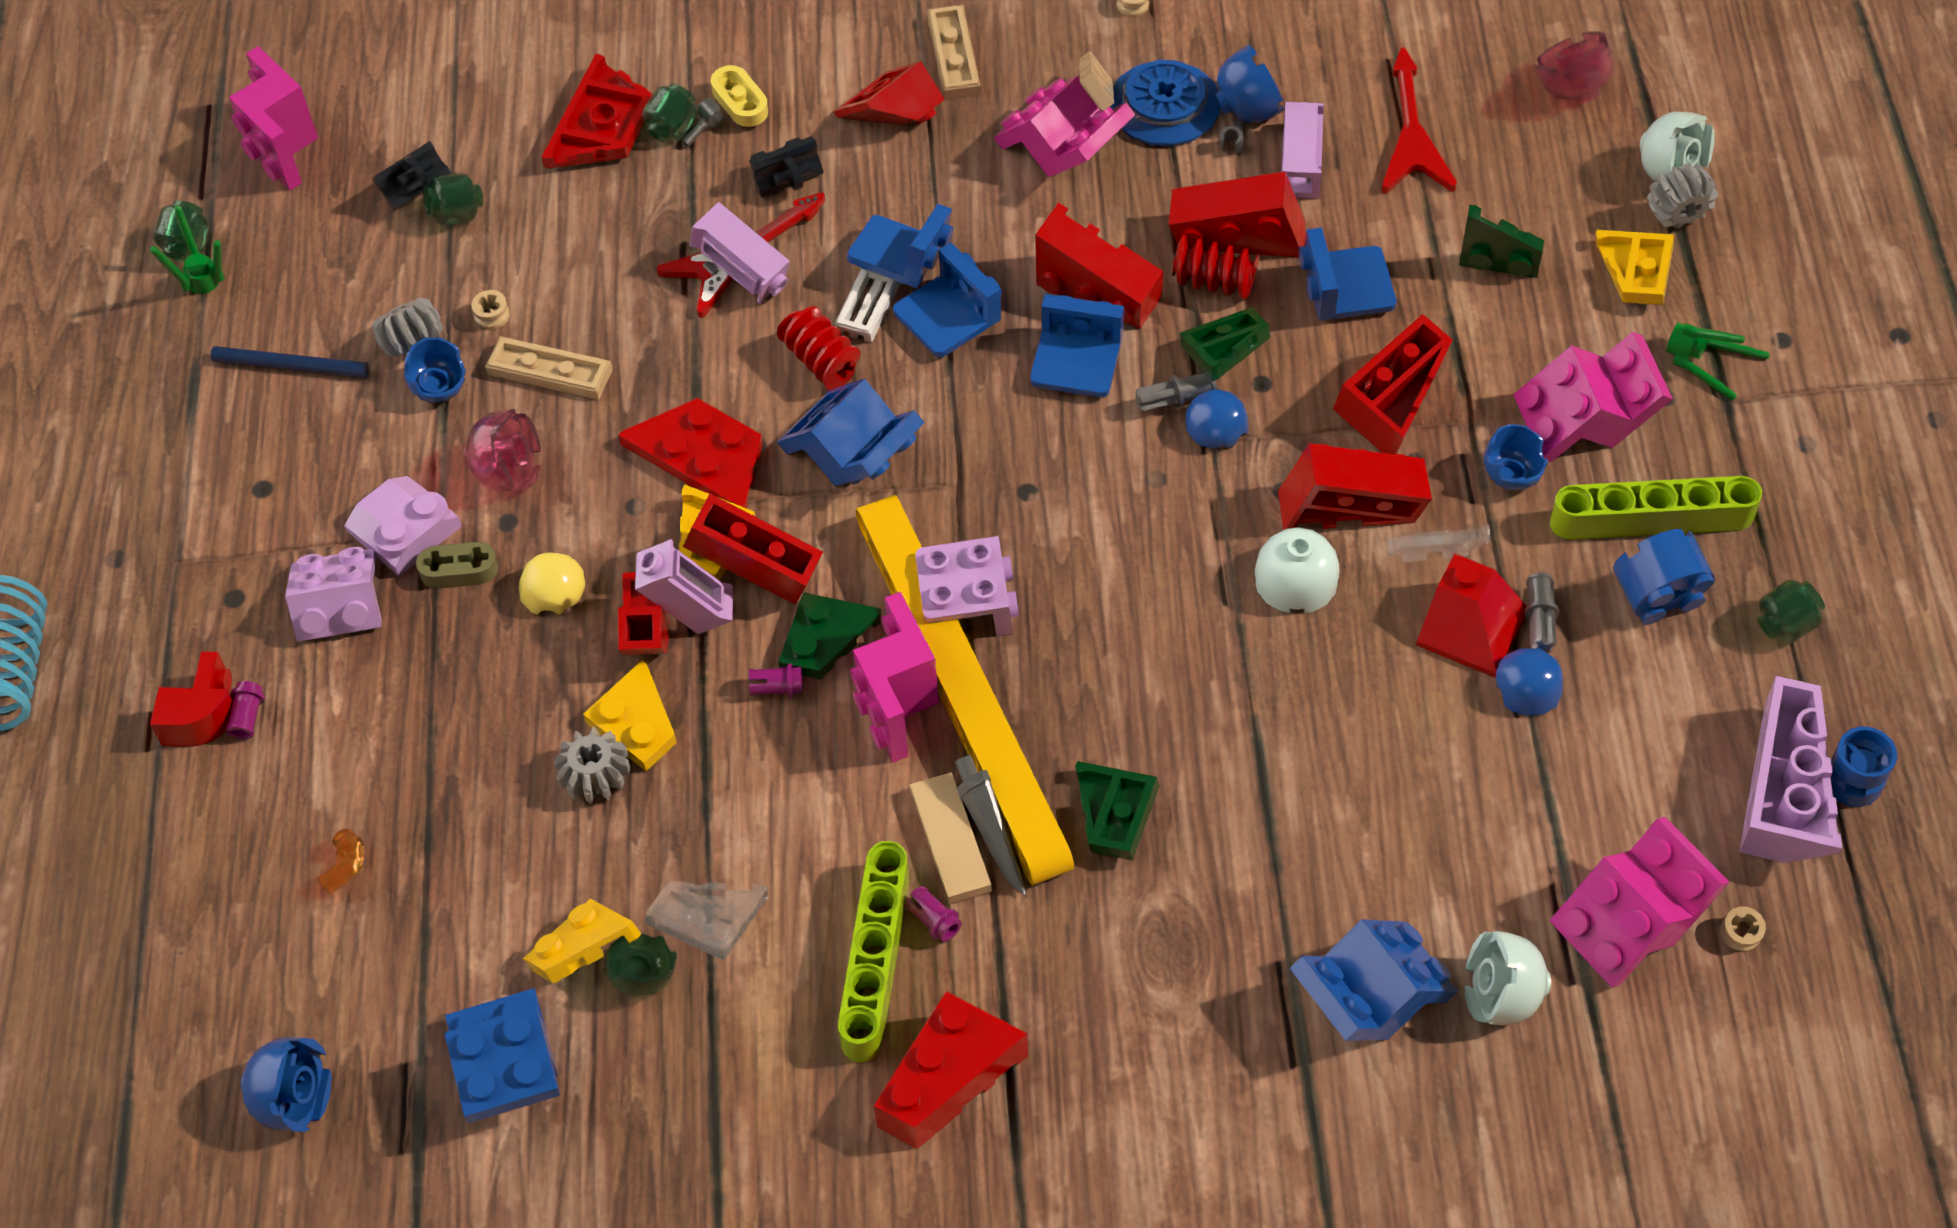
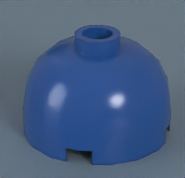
(1247, 88)
(286, 1084)

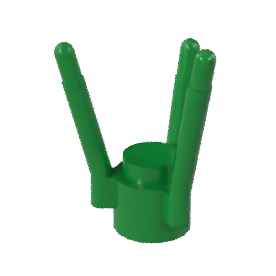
(199, 271)
(1690, 342)

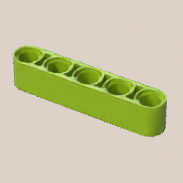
(1683, 504)
(875, 969)

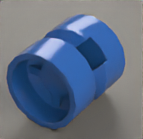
(1862, 766)

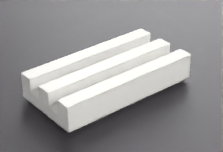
(857, 327)

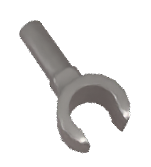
(710, 117)
(1233, 133)

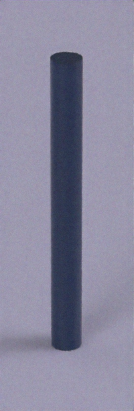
(290, 362)

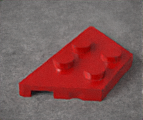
(599, 119)
(700, 449)

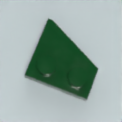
(1499, 246)
(1225, 341)
(824, 633)
(1115, 807)

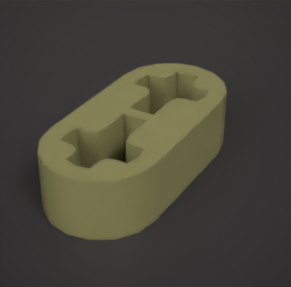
(457, 564)

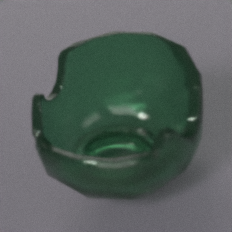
(640, 966)

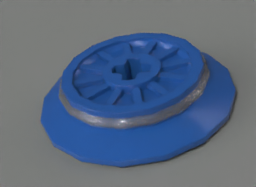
(1169, 102)

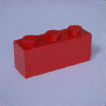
(752, 549)

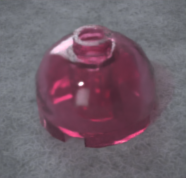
(1578, 68)
(503, 451)

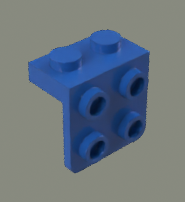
(900, 249)
(1345, 280)
(952, 305)
(1078, 346)

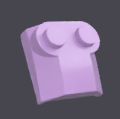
(401, 522)

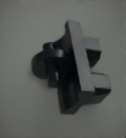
(786, 166)
(410, 175)

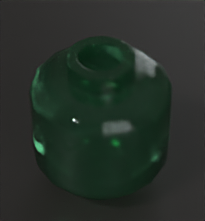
(670, 112)
(452, 199)
(169, 235)
(1790, 611)

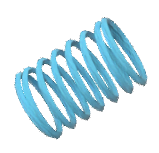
(7, 687)

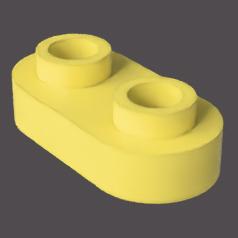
(745, 101)

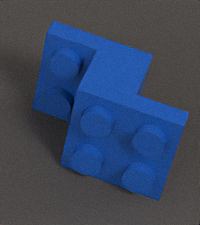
(851, 433)
(1374, 979)
(501, 1056)

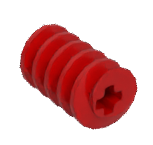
(1214, 268)
(819, 346)

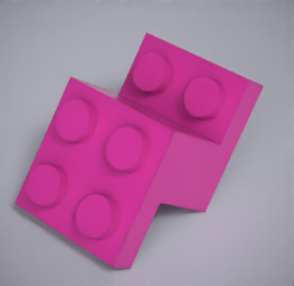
(272, 118)
(1062, 126)
(1593, 396)
(894, 677)
(1639, 901)

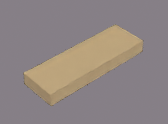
(953, 52)
(1096, 81)
(549, 368)
(950, 838)

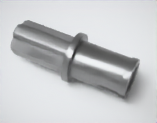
(1173, 392)
(1541, 611)

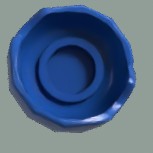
(434, 370)
(1216, 419)
(1515, 457)
(1530, 681)

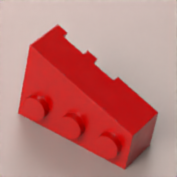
(1240, 212)
(1086, 267)
(1392, 386)
(1353, 485)
(946, 1068)

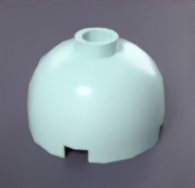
(1675, 141)
(1297, 570)
(1506, 979)

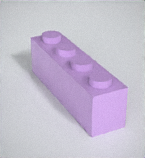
(1791, 790)

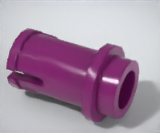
(779, 681)
(244, 710)
(941, 922)

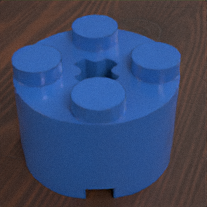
(1664, 575)

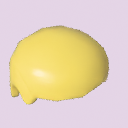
(551, 583)

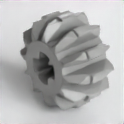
(1682, 195)
(406, 325)
(592, 765)

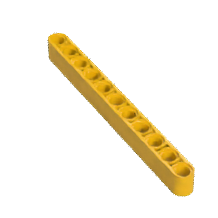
(970, 701)

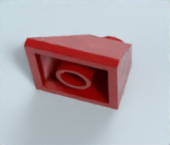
(895, 97)
(1472, 616)

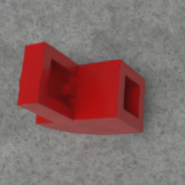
(641, 623)
(198, 713)

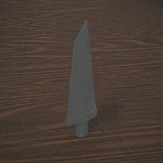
(984, 809)

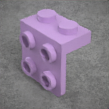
(967, 582)
(333, 594)

